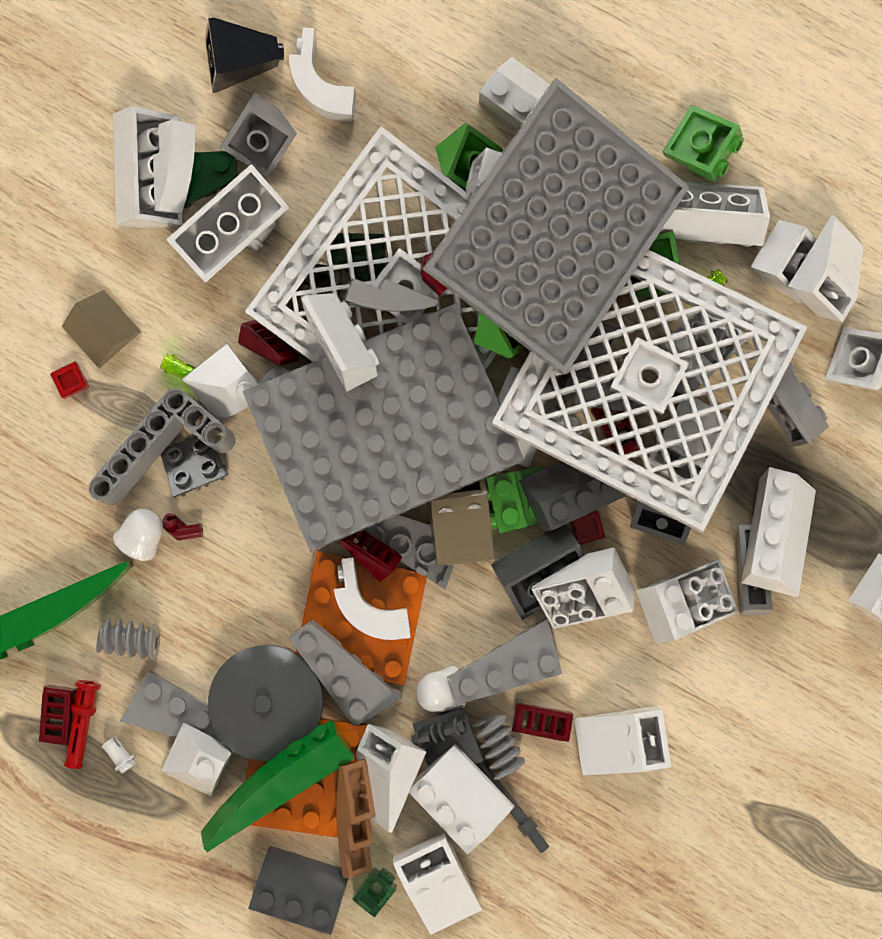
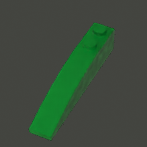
(45, 614)
(279, 781)

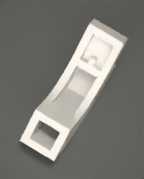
(325, 99)
(370, 620)

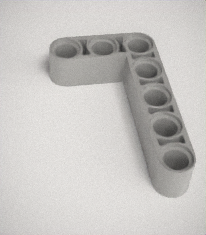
(157, 441)

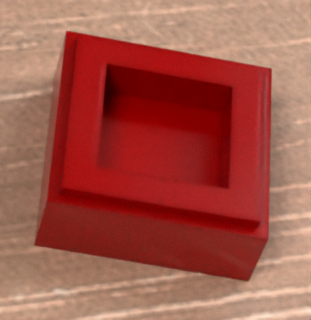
(69, 380)
(588, 528)

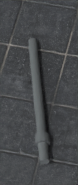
(526, 824)

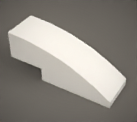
(173, 165)

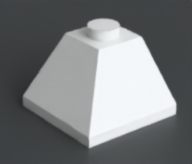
(857, 359)
(220, 383)
(197, 759)

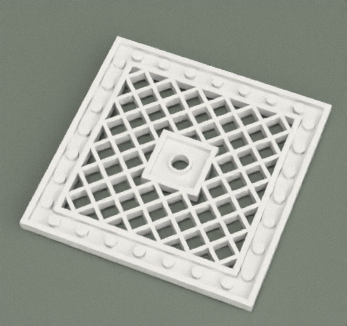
(380, 153)
(707, 297)

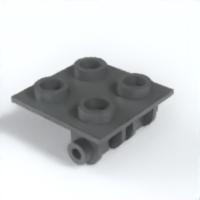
(191, 466)
(442, 731)

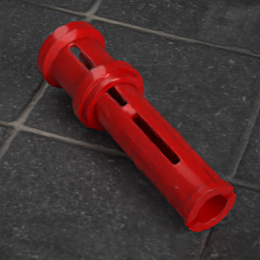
(82, 709)

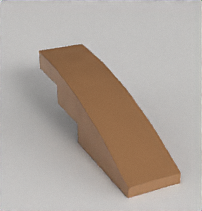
(353, 818)

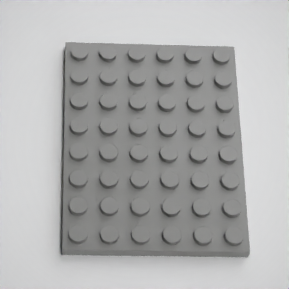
(557, 227)
(388, 441)

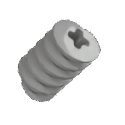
(128, 639)
(500, 745)

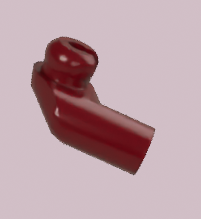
(430, 281)
(179, 529)

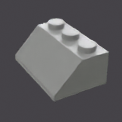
(796, 411)

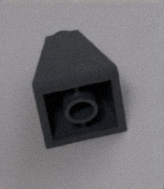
(238, 53)

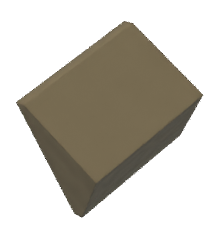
(100, 327)

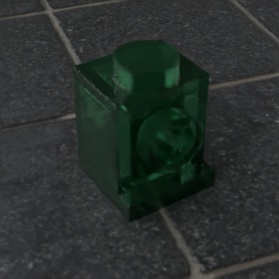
(372, 900)

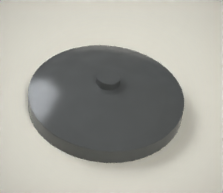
(264, 701)

